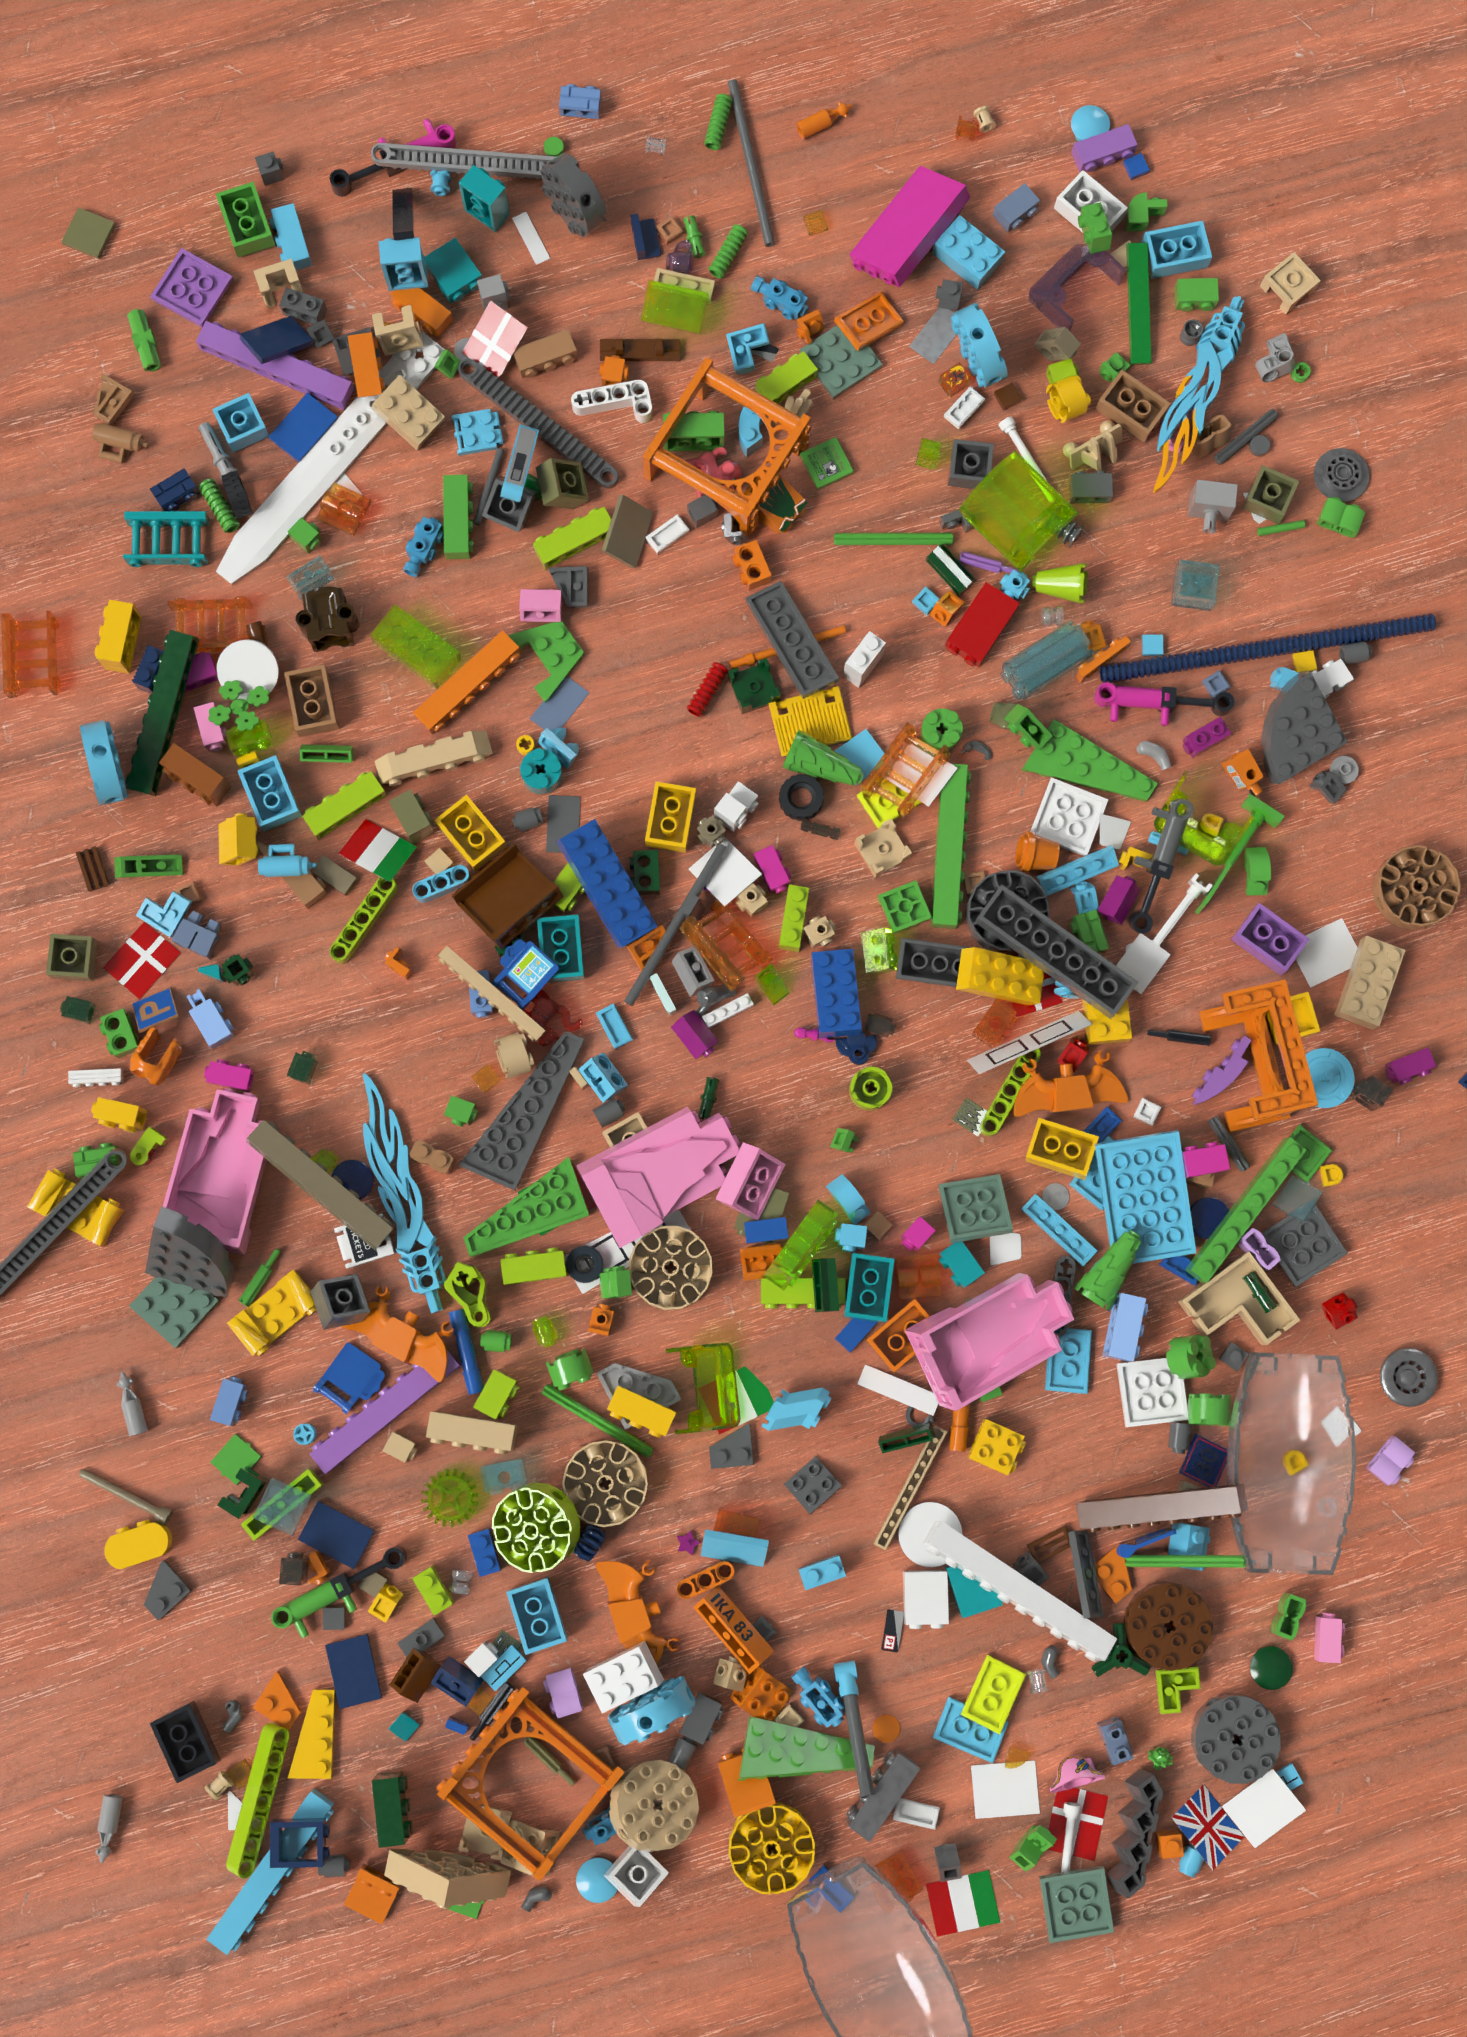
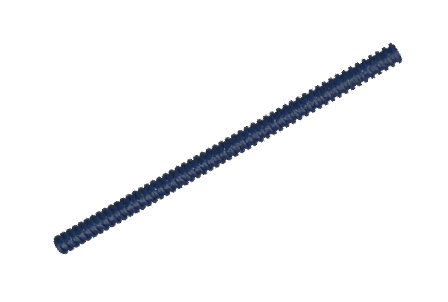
(1269, 647)

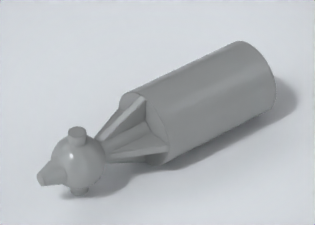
(131, 1407)
(108, 1823)

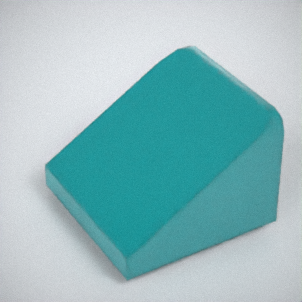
(212, 971)
(404, 1726)

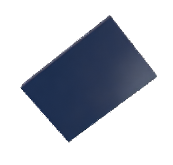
(276, 339)
(336, 1535)
(353, 1671)

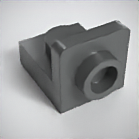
(953, 519)
(1328, 786)
(1029, 1568)

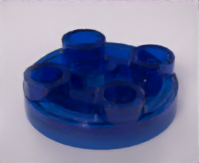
(355, 1176)
(1207, 1215)

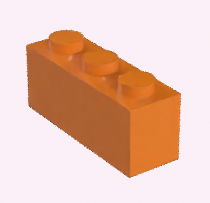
(426, 310)
(366, 364)

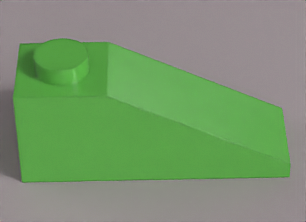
(148, 866)

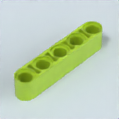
(363, 929)
(1004, 1099)

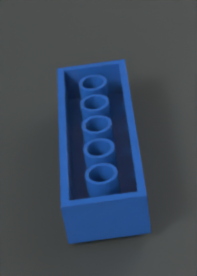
(606, 883)

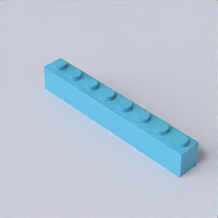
(266, 1880)

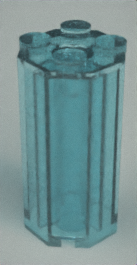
(1046, 660)

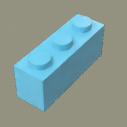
(290, 236)

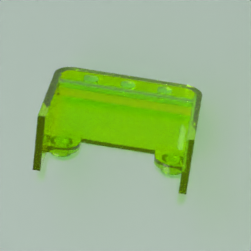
(1210, 848)
(714, 1387)

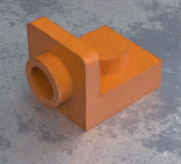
(809, 325)
(946, 608)
(1094, 634)
(399, 967)
(318, 1564)

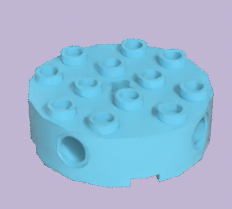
(979, 345)
(103, 762)
(652, 1711)

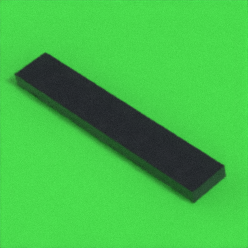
(403, 214)

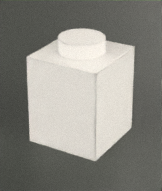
(482, 1658)

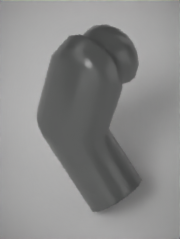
(1048, 1659)
(235, 1715)
(534, 1895)

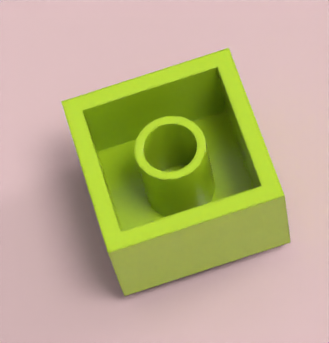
(497, 1394)

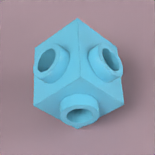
(1020, 588)

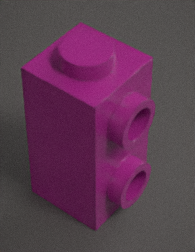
(1206, 737)
(1119, 899)
(695, 1035)
(1410, 1065)

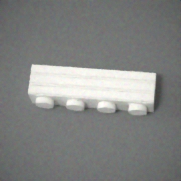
(727, 1011)
(92, 1077)

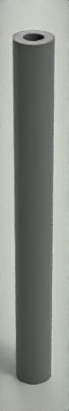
(488, 486)

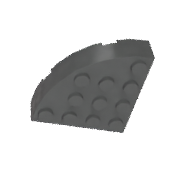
(1298, 729)
(188, 1255)

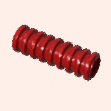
(707, 689)

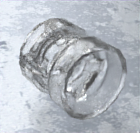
(1052, 616)
(458, 1586)

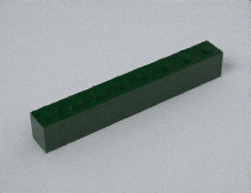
(162, 712)

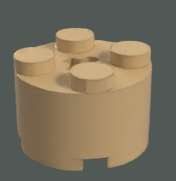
(513, 1055)

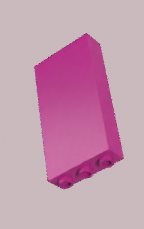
(909, 226)

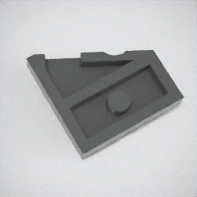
(732, 1450)
(165, 1591)

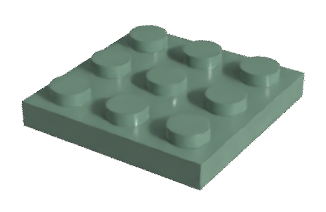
(839, 362)
(975, 1208)
(173, 1308)
(1076, 1904)

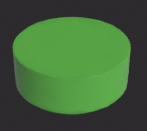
(553, 146)

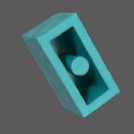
(961, 1264)

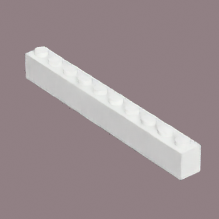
(1019, 1591)

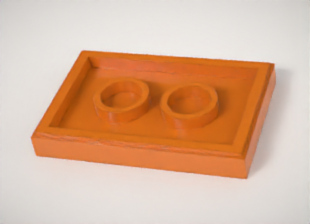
(869, 321)

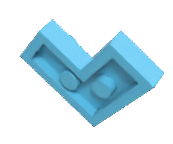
(165, 918)

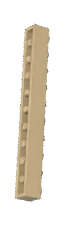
(491, 993)
(909, 1489)

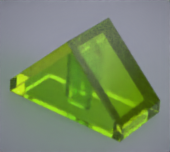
(771, 984)

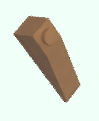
(305, 887)

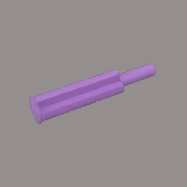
(984, 562)

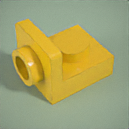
(1130, 855)
(385, 1602)

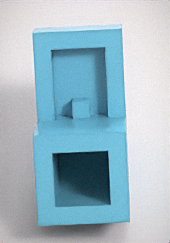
(848, 1198)

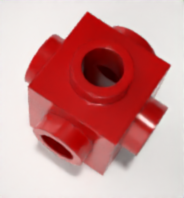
(1340, 1310)

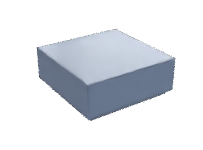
(1215, 684)

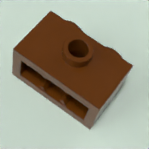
(415, 1682)

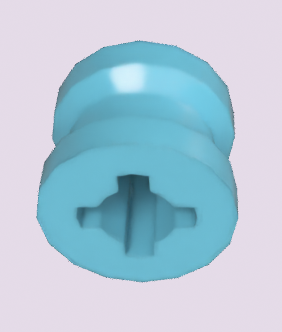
(301, 1434)

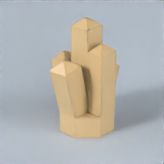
(801, 404)

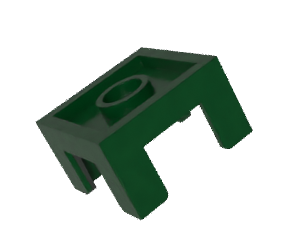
(754, 687)
(238, 1507)

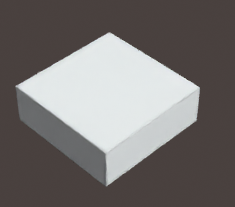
(1147, 1112)

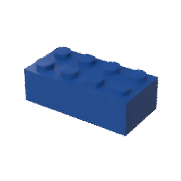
(836, 993)

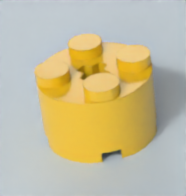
(1067, 398)

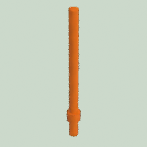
(750, 659)

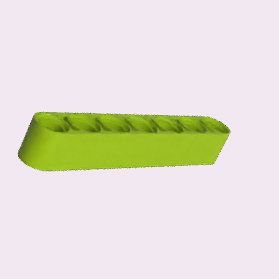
(257, 1800)

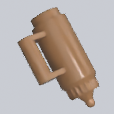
(119, 438)

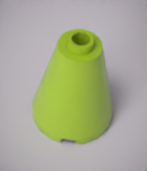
(1063, 582)

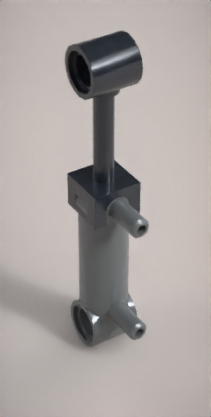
(1163, 857)

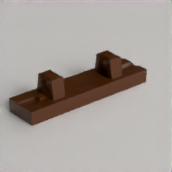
(641, 349)

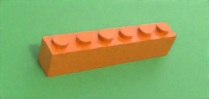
(467, 682)

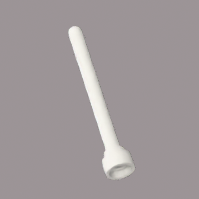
(1008, 426)
(1071, 1811)

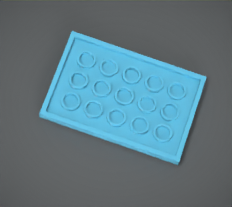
(1147, 1194)

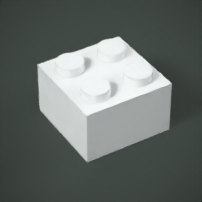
(636, 1875)

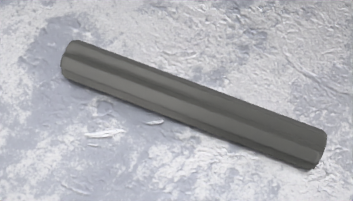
(1246, 436)

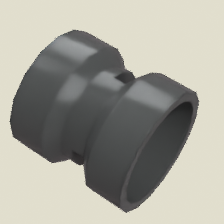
(1193, 328)

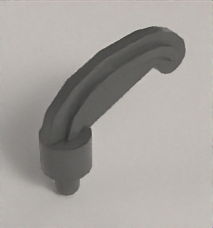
(977, 746)

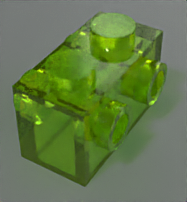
(246, 741)
(879, 951)

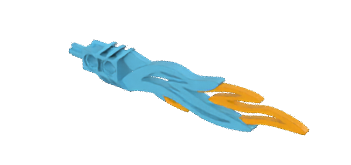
(1209, 343)

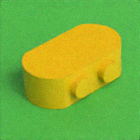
(138, 1544)

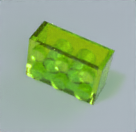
(674, 307)

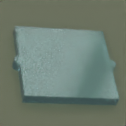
(1297, 1198)

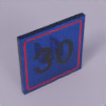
(1204, 1462)

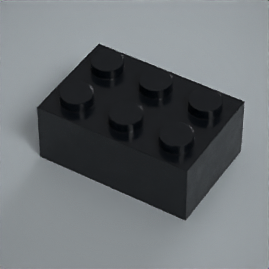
(185, 1742)

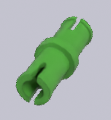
(694, 236)

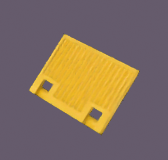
(813, 716)

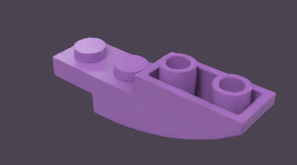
(1218, 1079)

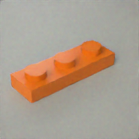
(1102, 658)

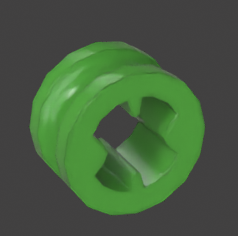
(1305, 367)

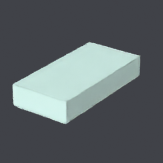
(662, 993)

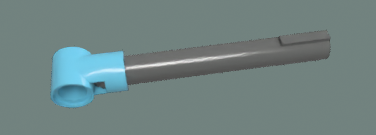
(846, 1677)

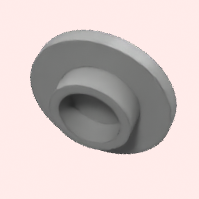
(1344, 769)

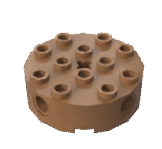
(1419, 868)

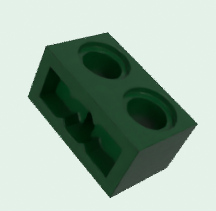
(650, 872)

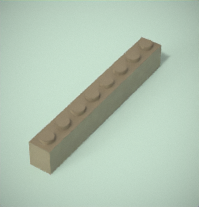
(319, 1184)

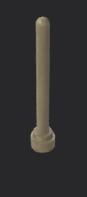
(161, 1514)

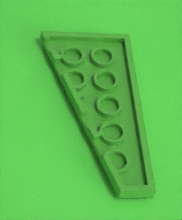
(540, 1207)

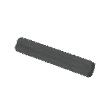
(1231, 1146)

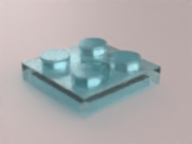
(282, 1506)

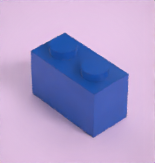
(484, 1552)

